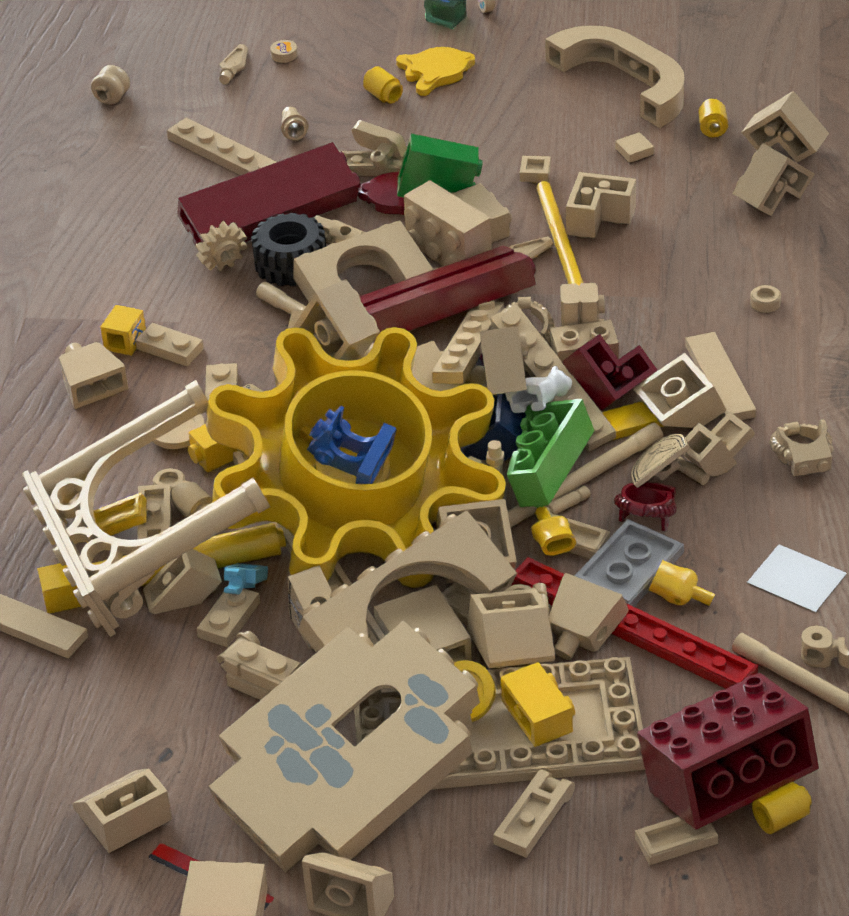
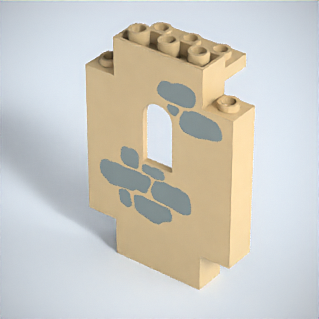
(307, 783)

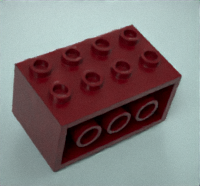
(728, 750)

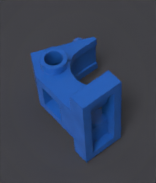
(336, 433)

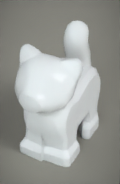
(540, 391)

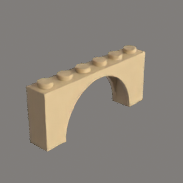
(453, 551)

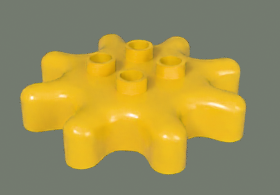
(324, 504)

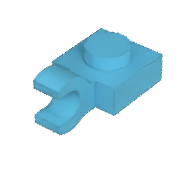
(243, 576)

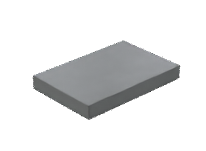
(630, 560)

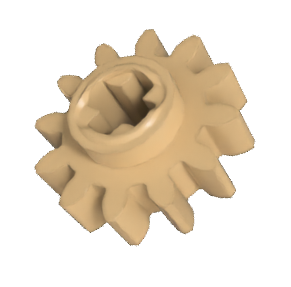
(221, 246)

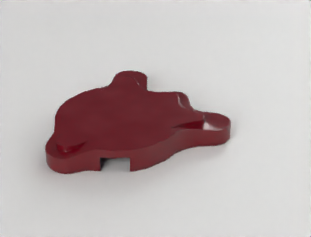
(383, 193)

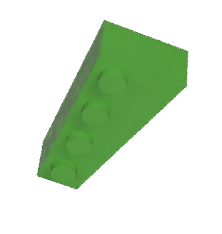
(548, 450)

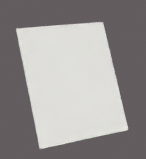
(797, 578)

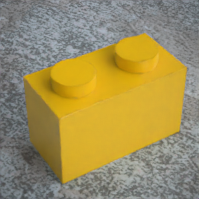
(537, 704)

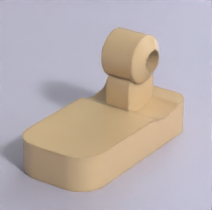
(381, 140)

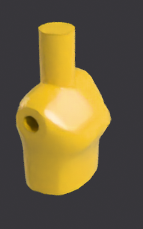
(552, 533)
(678, 585)

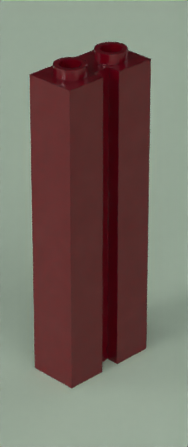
(298, 185)
(450, 289)

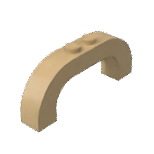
(610, 45)

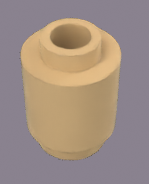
(189, 498)

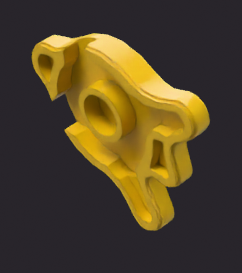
(435, 67)

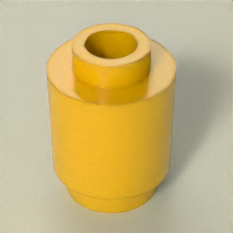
(382, 85)
(713, 118)

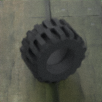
(282, 240)

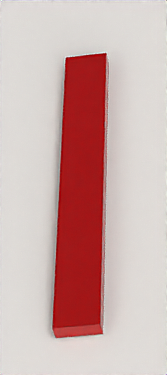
(655, 634)

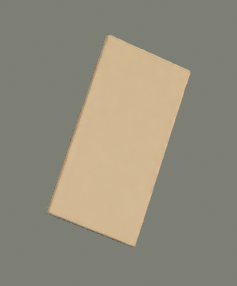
(601, 738)

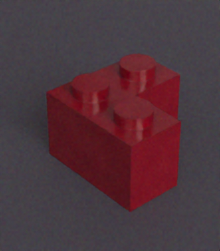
(603, 374)

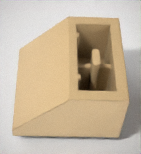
(511, 628)
(125, 809)

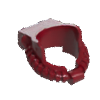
(649, 500)

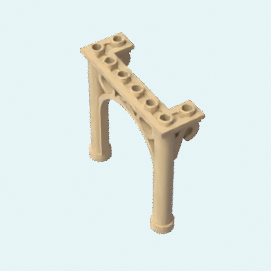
(119, 577)

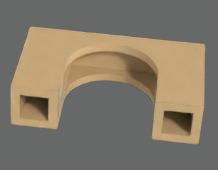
(385, 247)

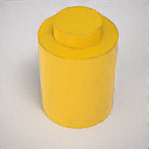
(782, 807)

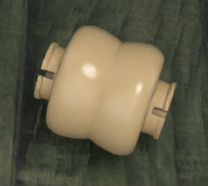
(110, 84)

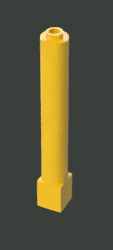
(225, 548)

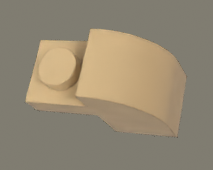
(715, 449)

